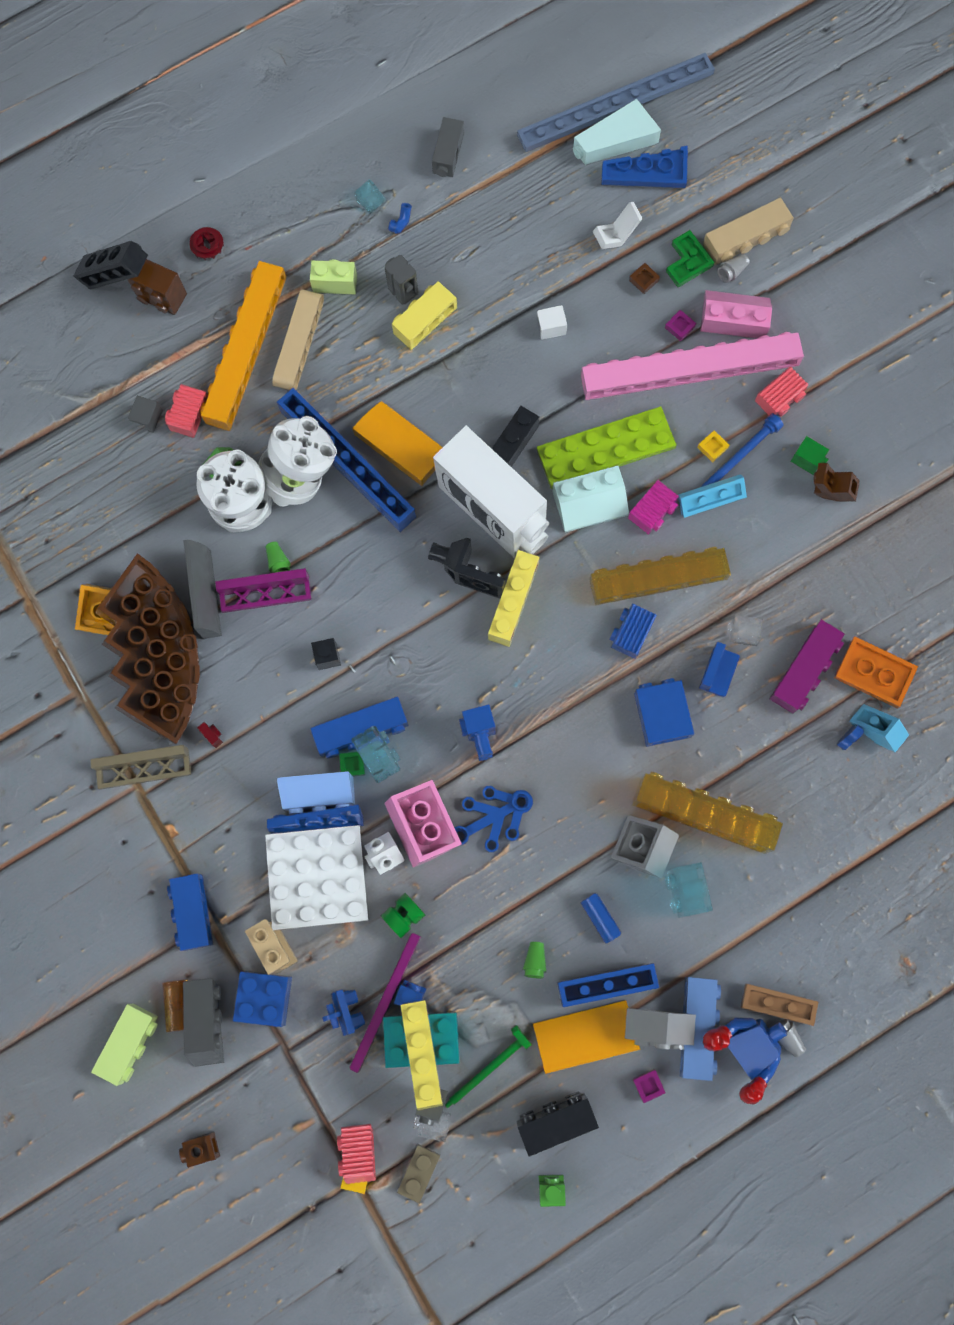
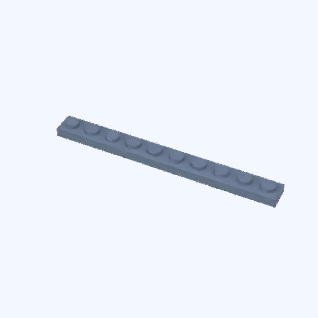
(605, 105)

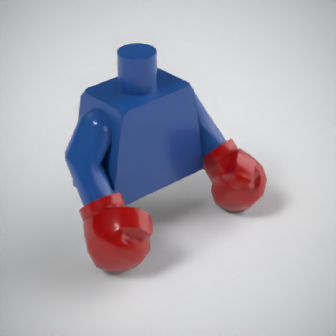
(754, 1048)

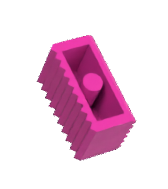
(653, 507)

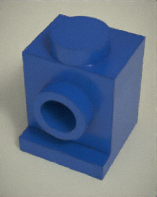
(409, 993)

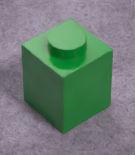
(809, 455)

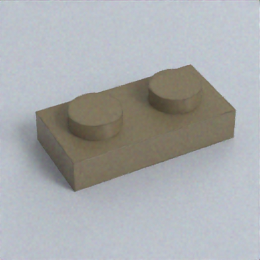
(418, 1173)

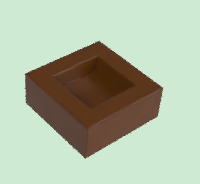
(644, 278)

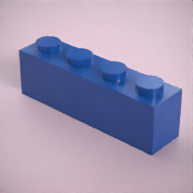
(338, 733)
(608, 985)

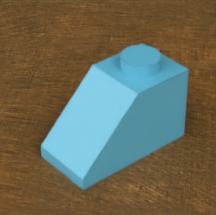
(880, 727)

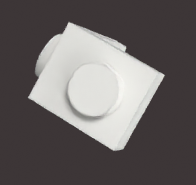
(617, 233)

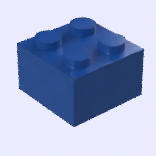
(262, 999)

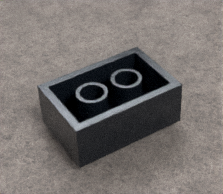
(556, 1123)

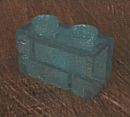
(376, 754)

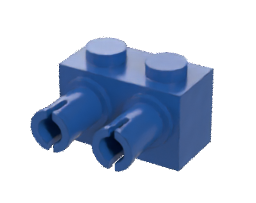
(478, 726)

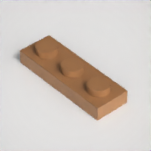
(779, 1004)

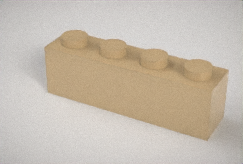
(748, 231)

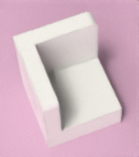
(552, 322)

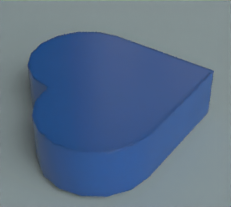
(850, 737)

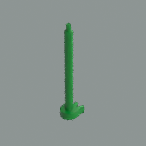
(522, 1040)

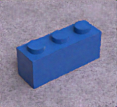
(190, 912)

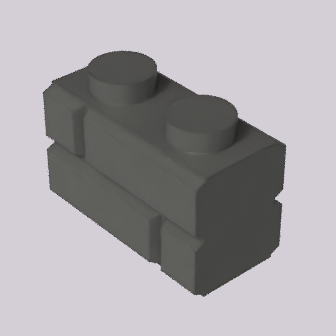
(401, 279)

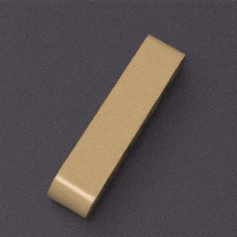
(298, 340)

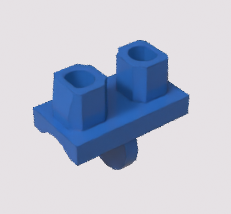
(341, 1002)

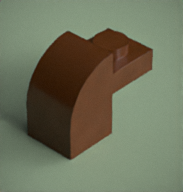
(835, 485)

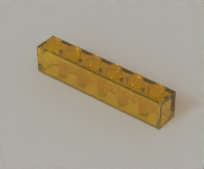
(659, 576)

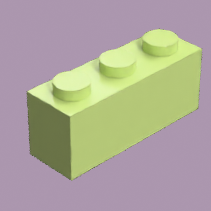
(125, 1045)

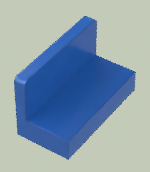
(719, 670)

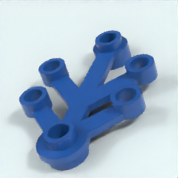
(496, 815)

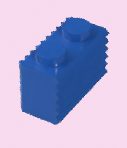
(633, 630)

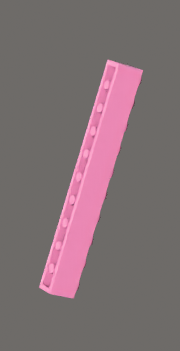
(691, 365)

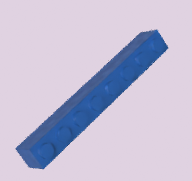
(354, 466)

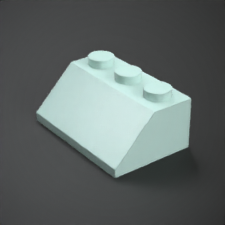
(591, 499)

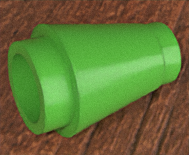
(276, 558)
(535, 961)

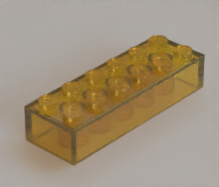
(707, 813)

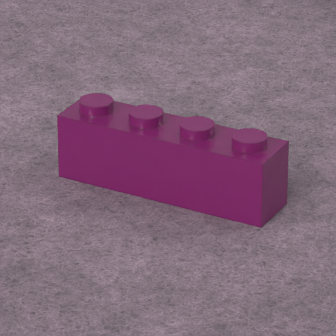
(807, 667)

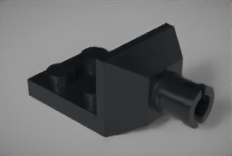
(455, 564)

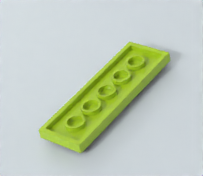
(607, 446)

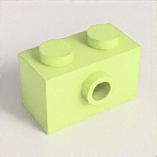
(333, 277)

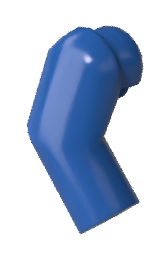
(398, 226)

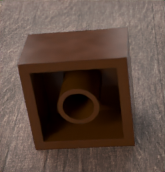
(158, 287)

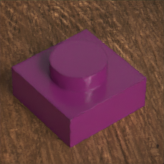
(680, 325)
(649, 1086)

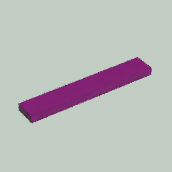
(385, 1003)

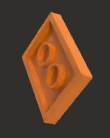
(876, 672)

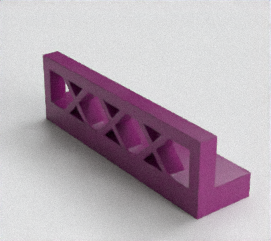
(262, 582)

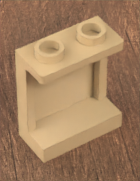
(271, 947)

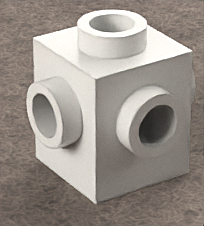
(383, 853)

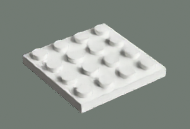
(316, 877)

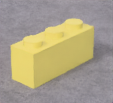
(424, 315)

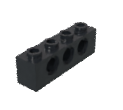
(111, 265)

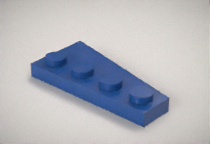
(648, 170)
(316, 820)

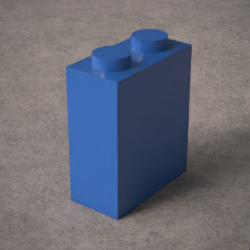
(663, 712)

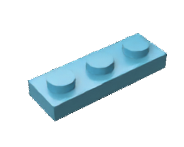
(712, 495)

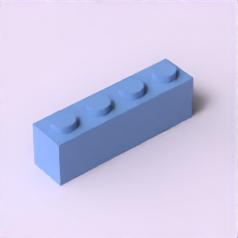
(700, 1000)

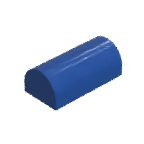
(601, 918)

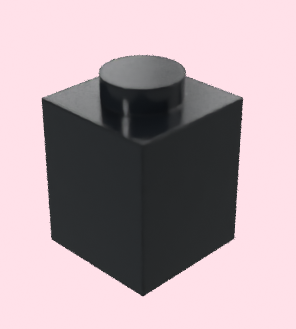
(326, 654)

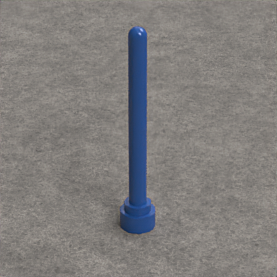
(771, 425)

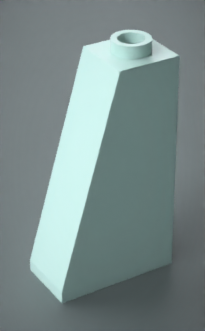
(617, 134)

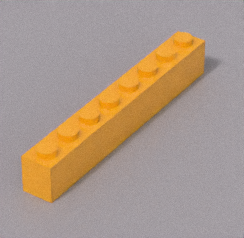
(243, 346)

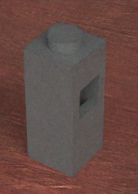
(448, 147)

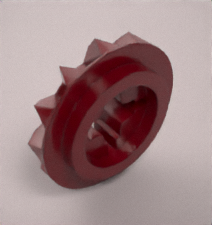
(212, 236)

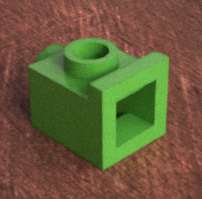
(551, 1190)

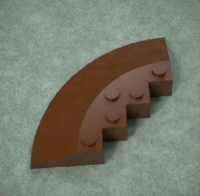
(155, 650)

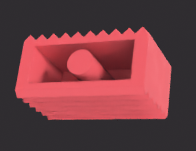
(782, 392)
(185, 412)
(357, 1154)

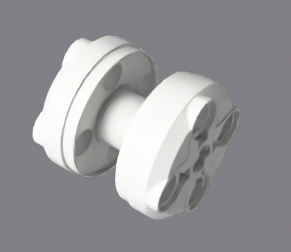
(300, 452)
(234, 491)

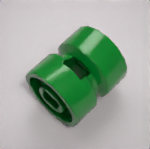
(396, 921)

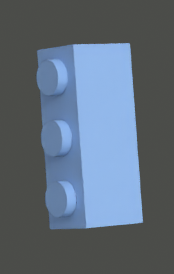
(316, 792)

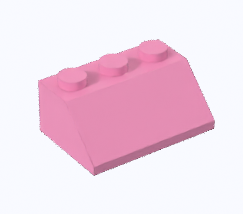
(736, 314)
(422, 823)

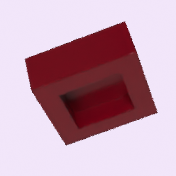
(211, 733)

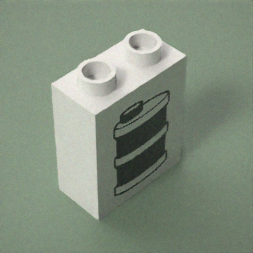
(492, 493)

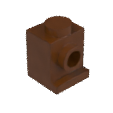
(208, 1148)

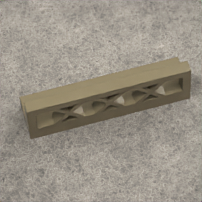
(139, 758)

